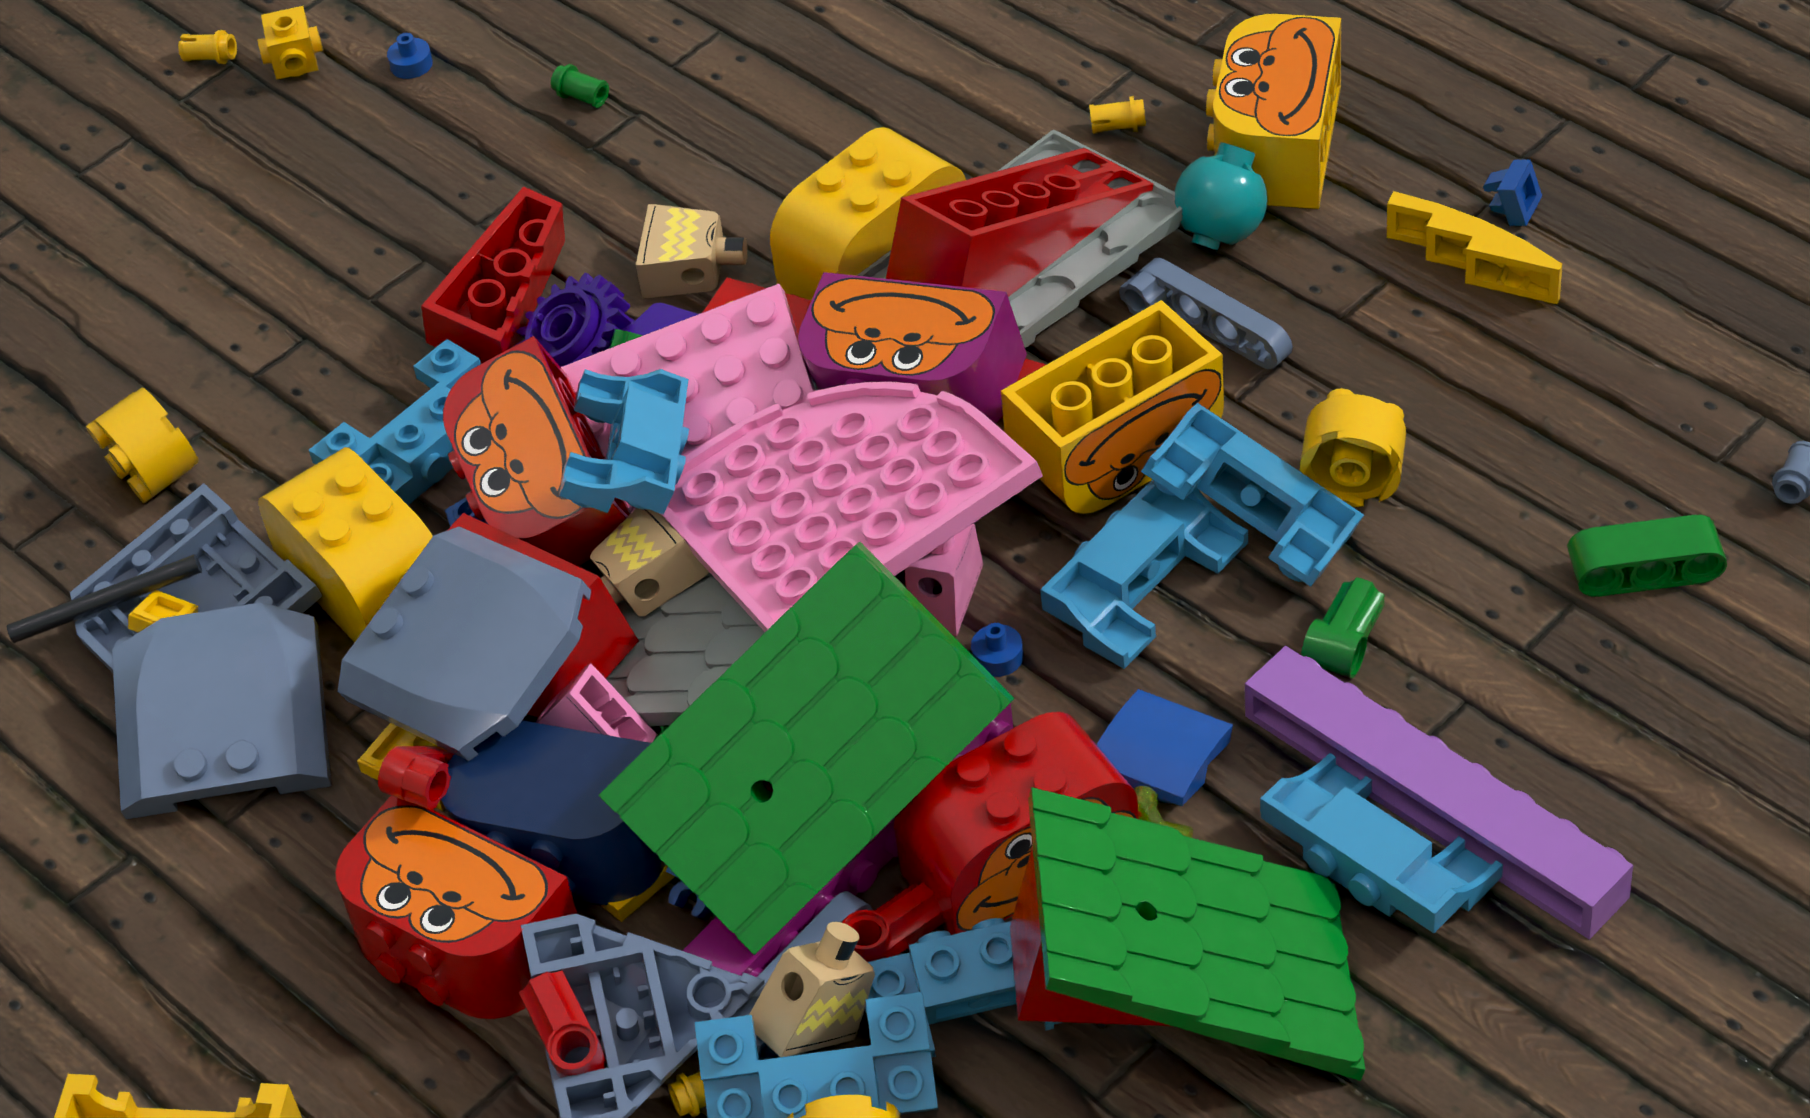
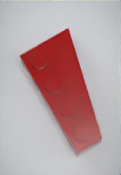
(498, 279)

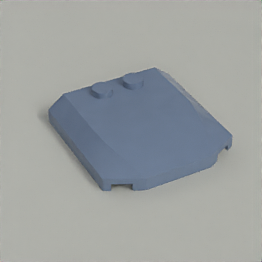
(233, 563)
(464, 642)
(219, 707)

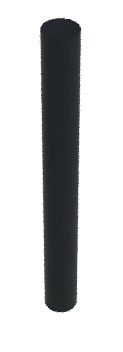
(104, 598)

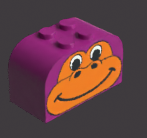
(913, 334)

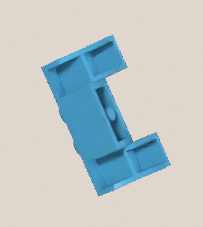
(643, 441)
(414, 446)
(1256, 487)
(1129, 560)
(1372, 851)
(955, 973)
(890, 1070)

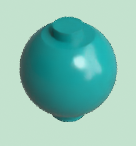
(1221, 197)

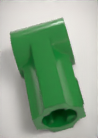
(1341, 637)

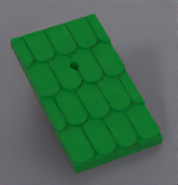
(806, 747)
(1181, 934)

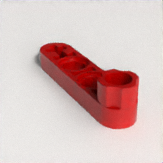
(416, 774)

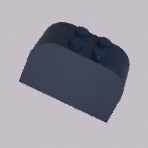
(542, 800)

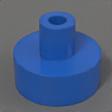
(409, 57)
(998, 649)

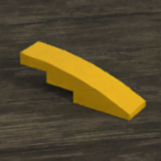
(1487, 252)

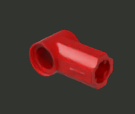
(896, 923)
(561, 1023)

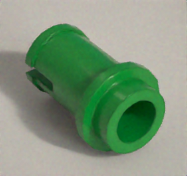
(570, 82)

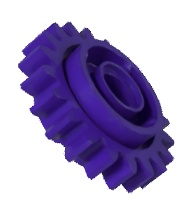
(577, 318)

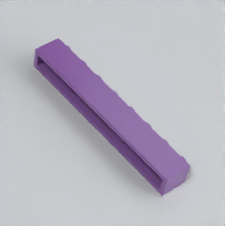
(1440, 791)

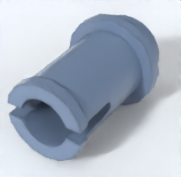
(1793, 480)

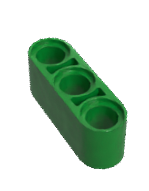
(1646, 555)

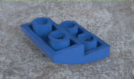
(1163, 745)

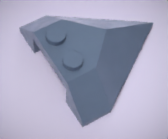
(637, 1003)

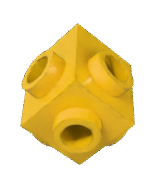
(289, 43)

